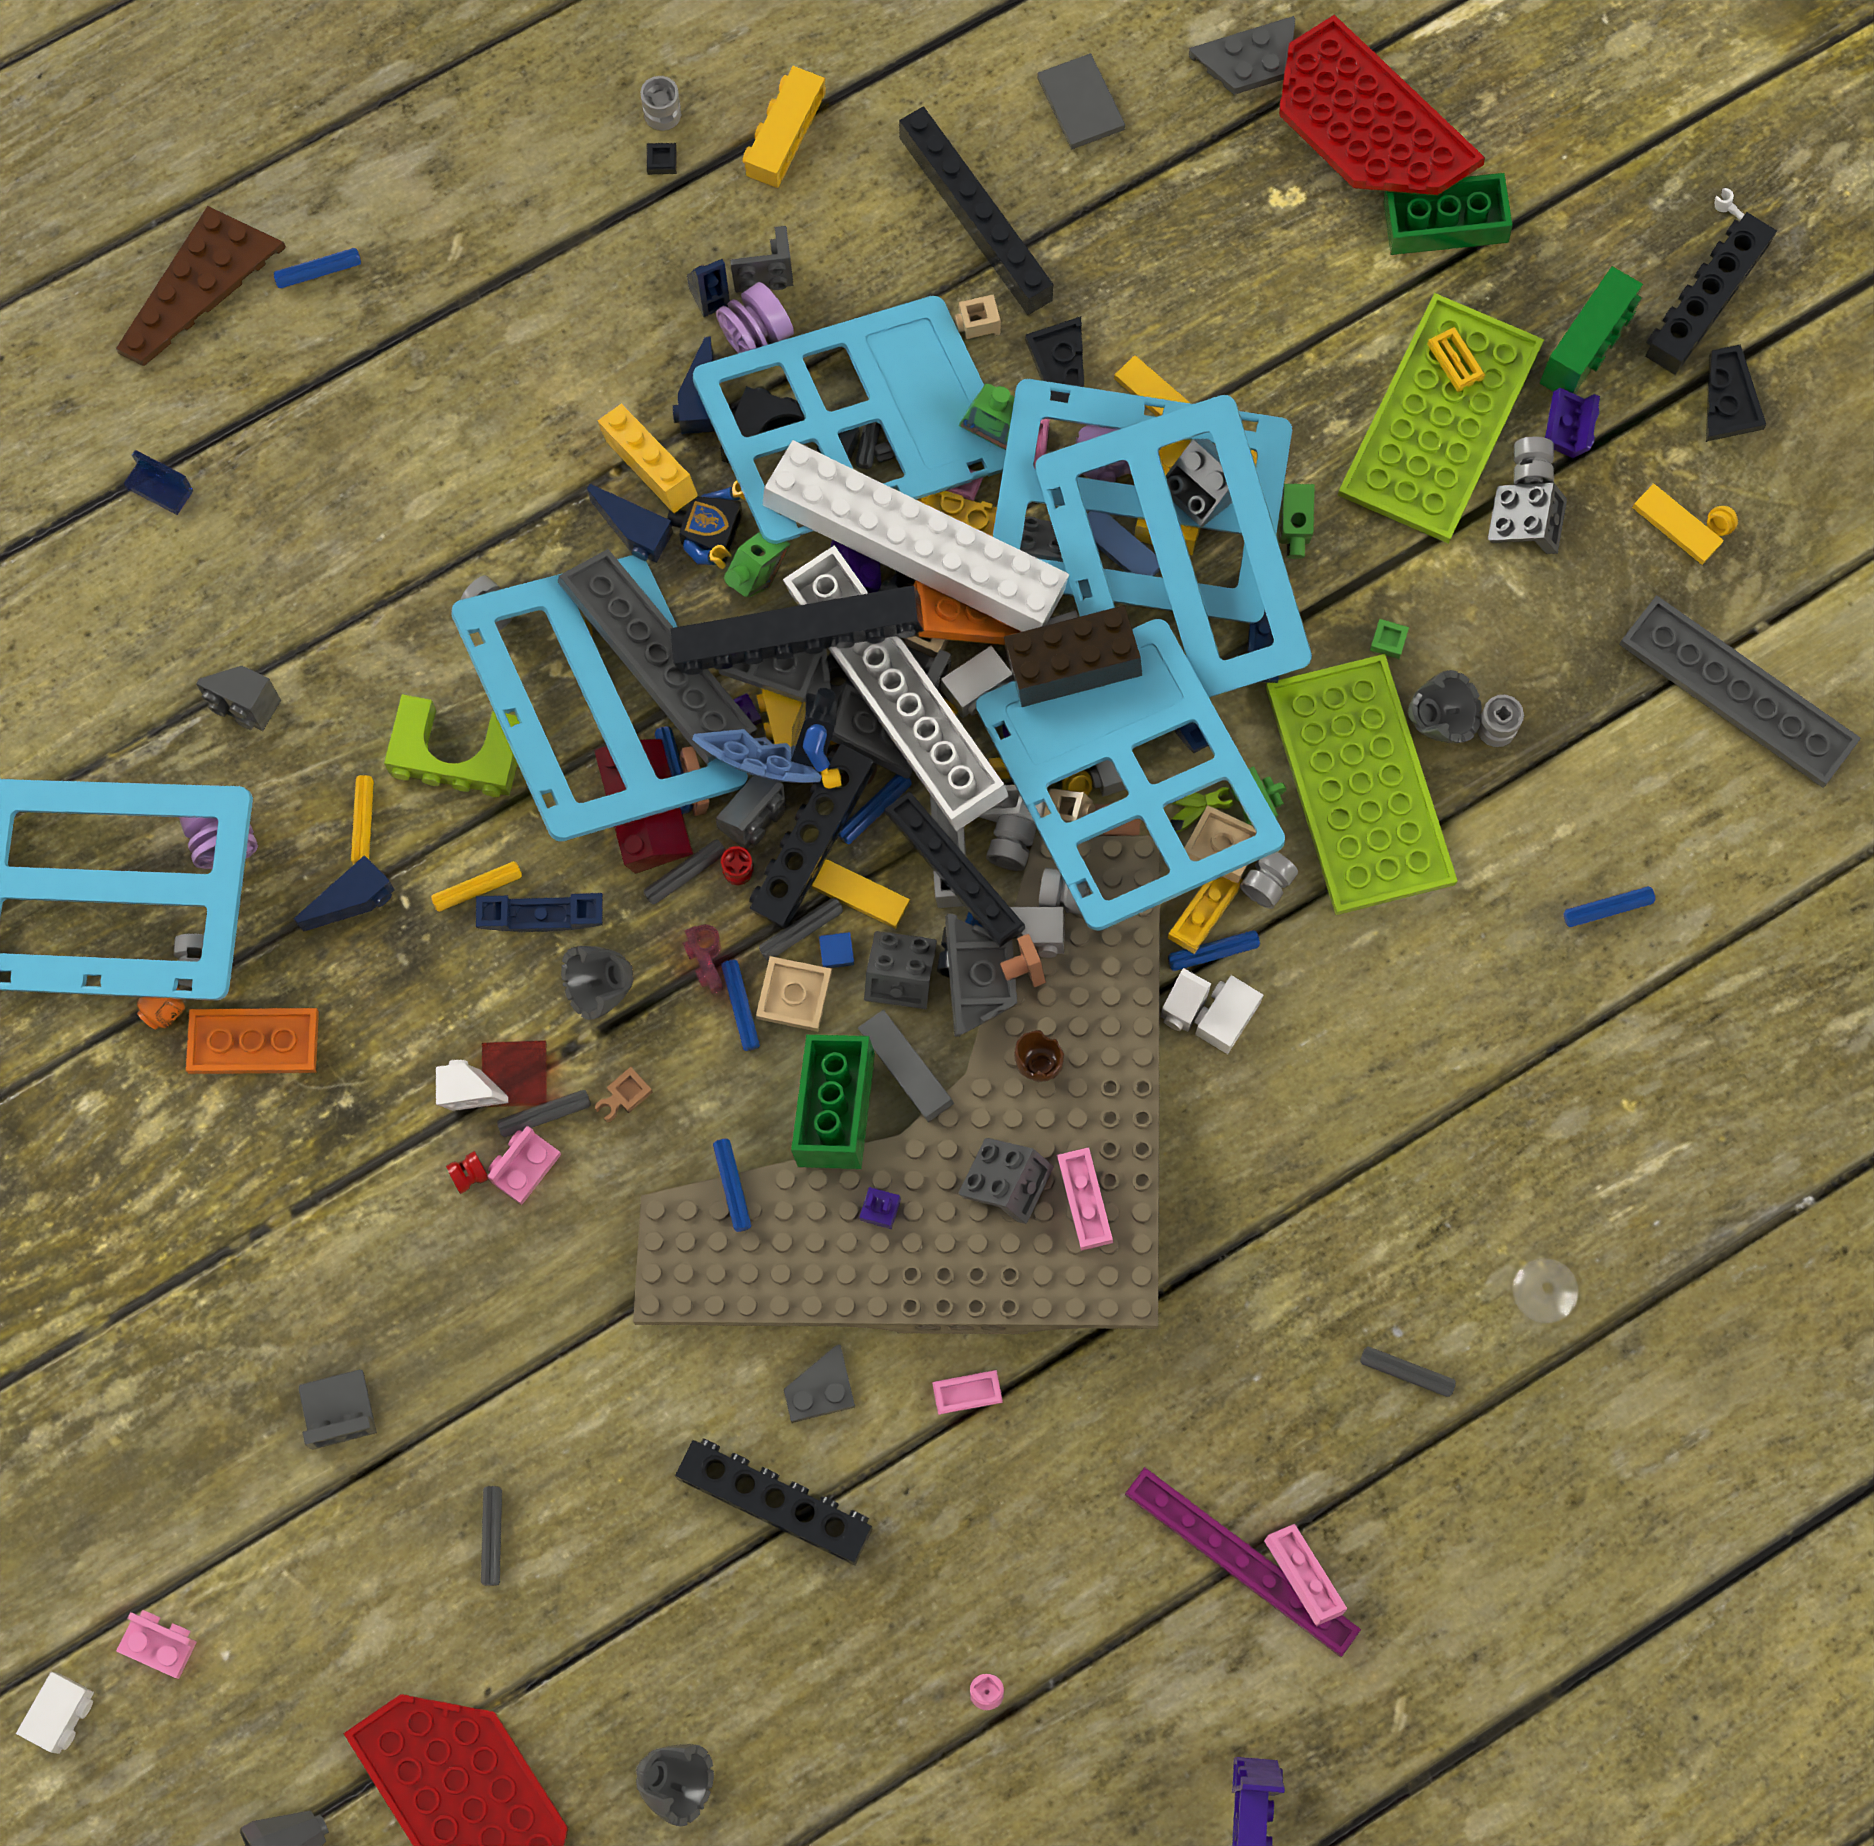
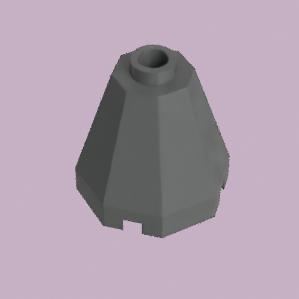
(286, 1830)

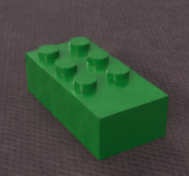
(1460, 217)
(1593, 332)
(833, 1101)

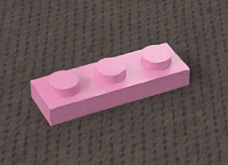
(1085, 1199)
(1305, 1574)

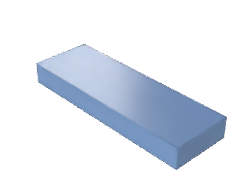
(1122, 545)

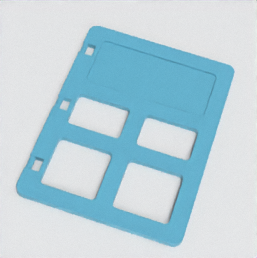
(915, 386)
(1105, 724)

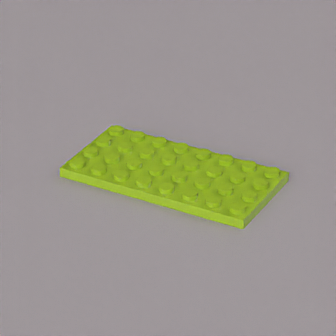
(1427, 436)
(1361, 784)

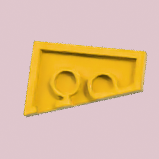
(972, 513)

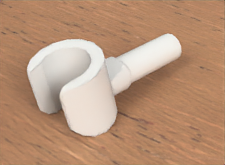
(1727, 205)

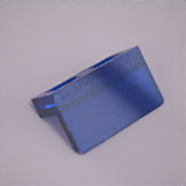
(158, 483)

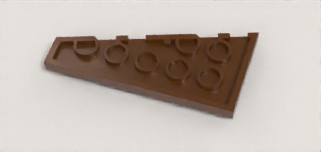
(200, 276)

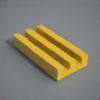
(1458, 383)

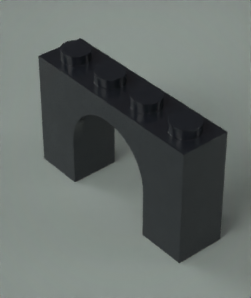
(764, 412)

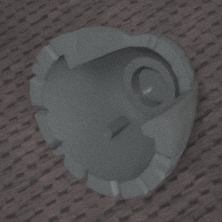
(1446, 708)
(595, 979)
(676, 1782)

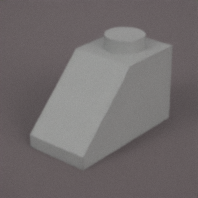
(1045, 928)

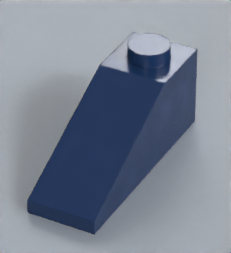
(709, 287)
(690, 410)
(637, 527)
(350, 895)

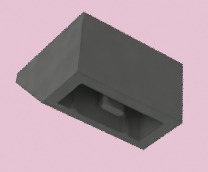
(1199, 482)
(241, 695)
(752, 811)

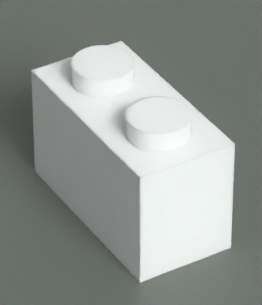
(974, 679)
(1228, 1014)
(56, 1713)

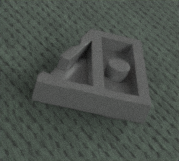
(820, 1389)

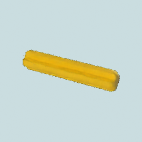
(362, 817)
(476, 886)

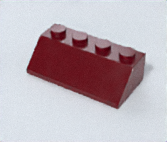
(651, 839)

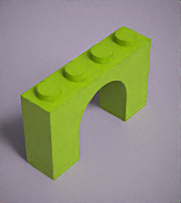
(409, 755)

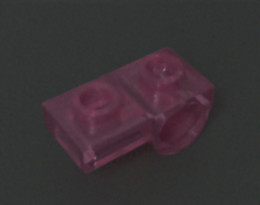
(707, 972)

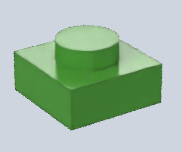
(1389, 638)

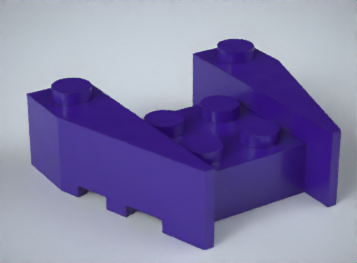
(1252, 1784)

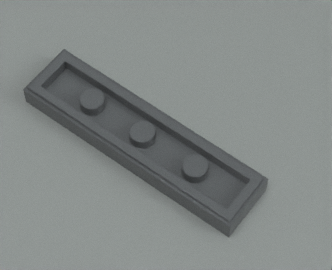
(906, 1066)

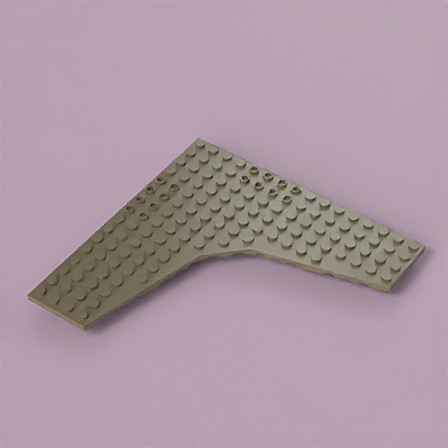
(948, 1257)

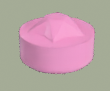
(986, 1692)

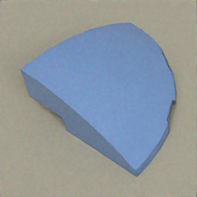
(756, 756)

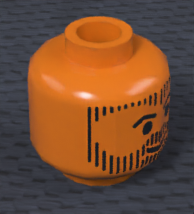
(159, 1011)

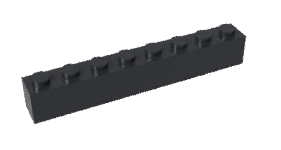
(976, 210)
(797, 630)

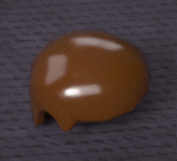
(1038, 1056)

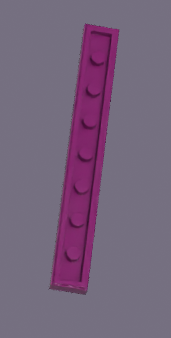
(1235, 1557)

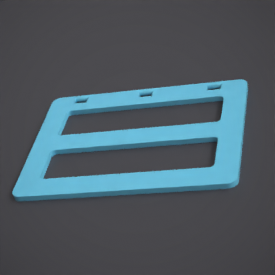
(1117, 411)
(1140, 448)
(644, 792)
(216, 891)

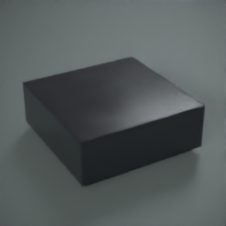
(661, 158)

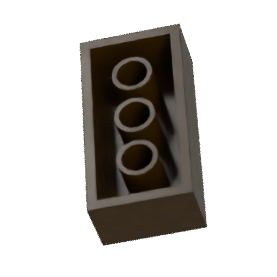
(1073, 656)

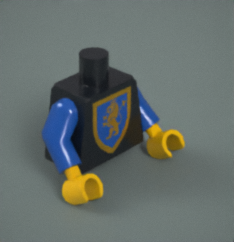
(710, 525)
(813, 734)

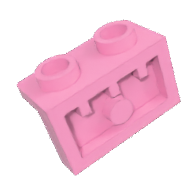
(522, 1164)
(157, 1645)

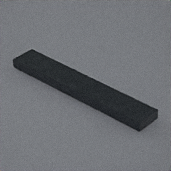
(955, 869)

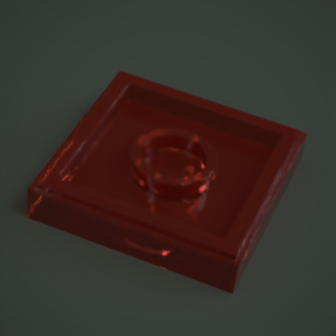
(517, 1070)

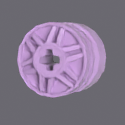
(756, 320)
(203, 840)

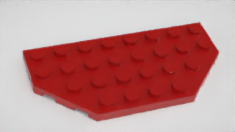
(1368, 117)
(454, 1776)

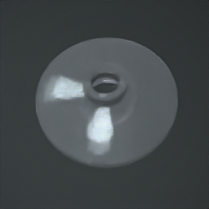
(1534, 1301)

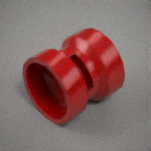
(736, 859)
(474, 1169)

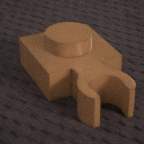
(626, 1092)

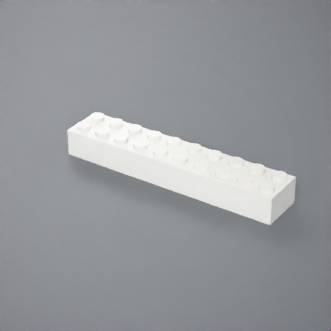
(914, 538)
(906, 702)

